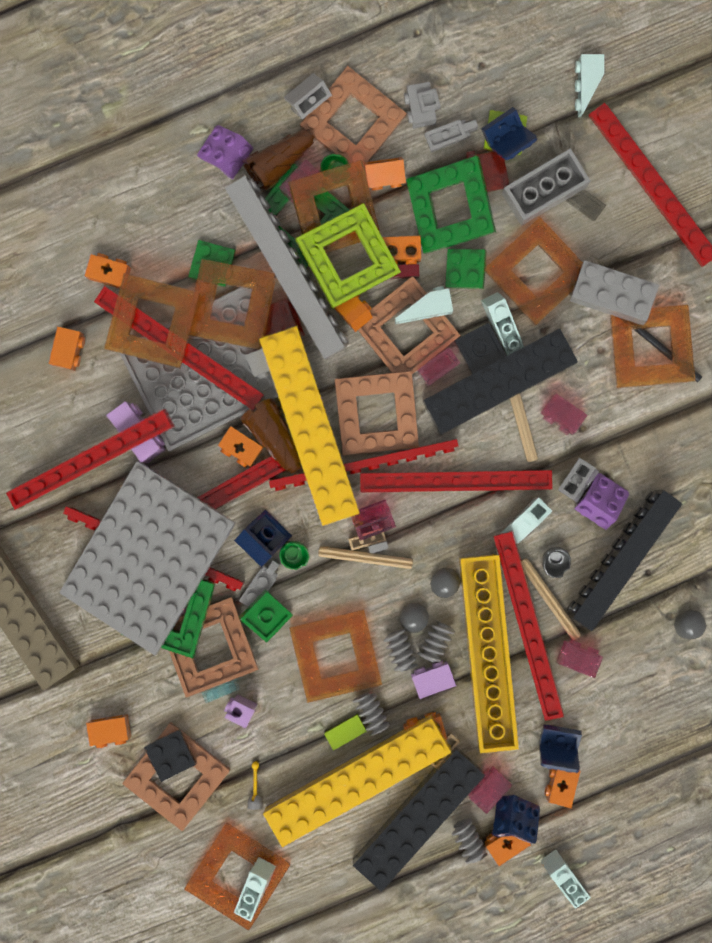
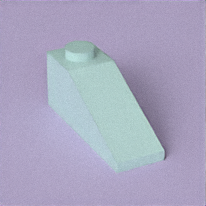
(431, 305)

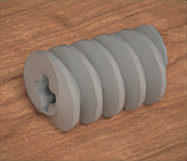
(437, 641)
(400, 651)
(372, 713)
(470, 841)

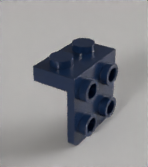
(508, 135)
(559, 748)
(516, 818)

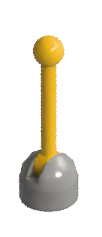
(255, 802)

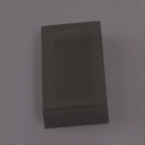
(587, 204)

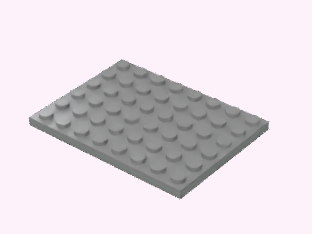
(189, 398)
(147, 557)

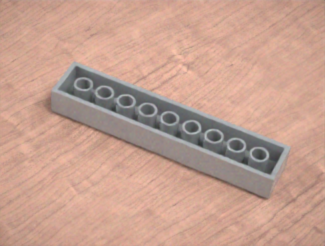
(286, 267)

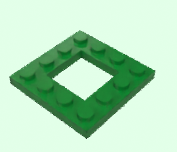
(420, 192)
(324, 203)
(187, 639)

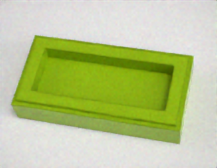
(345, 732)

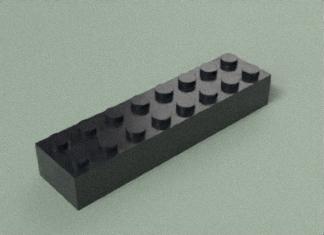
(500, 381)
(624, 558)
(417, 818)

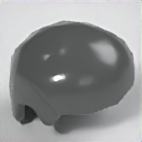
(556, 562)
(445, 582)
(414, 617)
(690, 625)

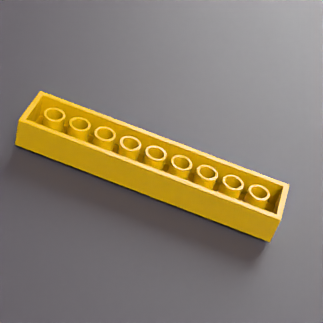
(309, 426)
(488, 653)
(356, 780)

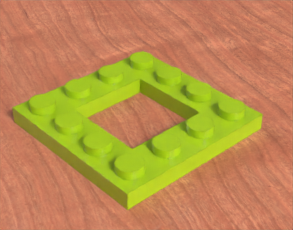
(355, 220)

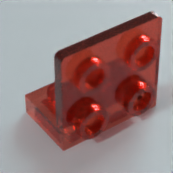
(493, 170)
(282, 317)

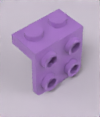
(225, 150)
(602, 501)

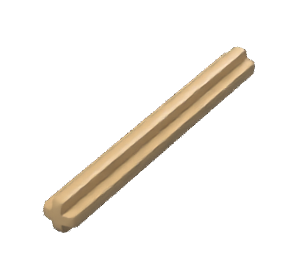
(523, 428)
(365, 557)
(550, 600)

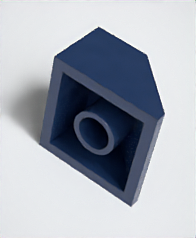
(263, 538)

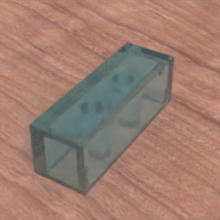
(220, 690)

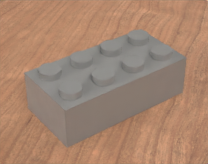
(546, 187)
(614, 292)

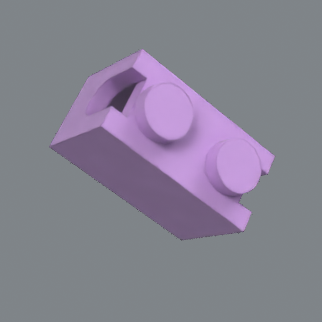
(433, 679)
(240, 710)

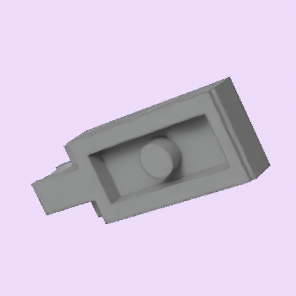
(449, 134)
(263, 580)

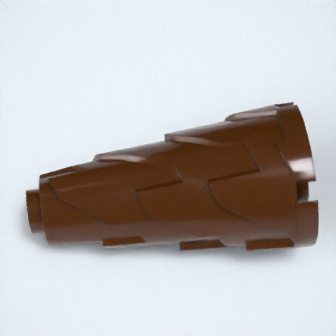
(276, 159)
(272, 433)

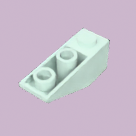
(590, 72)
(502, 323)
(528, 519)
(565, 879)
(254, 889)

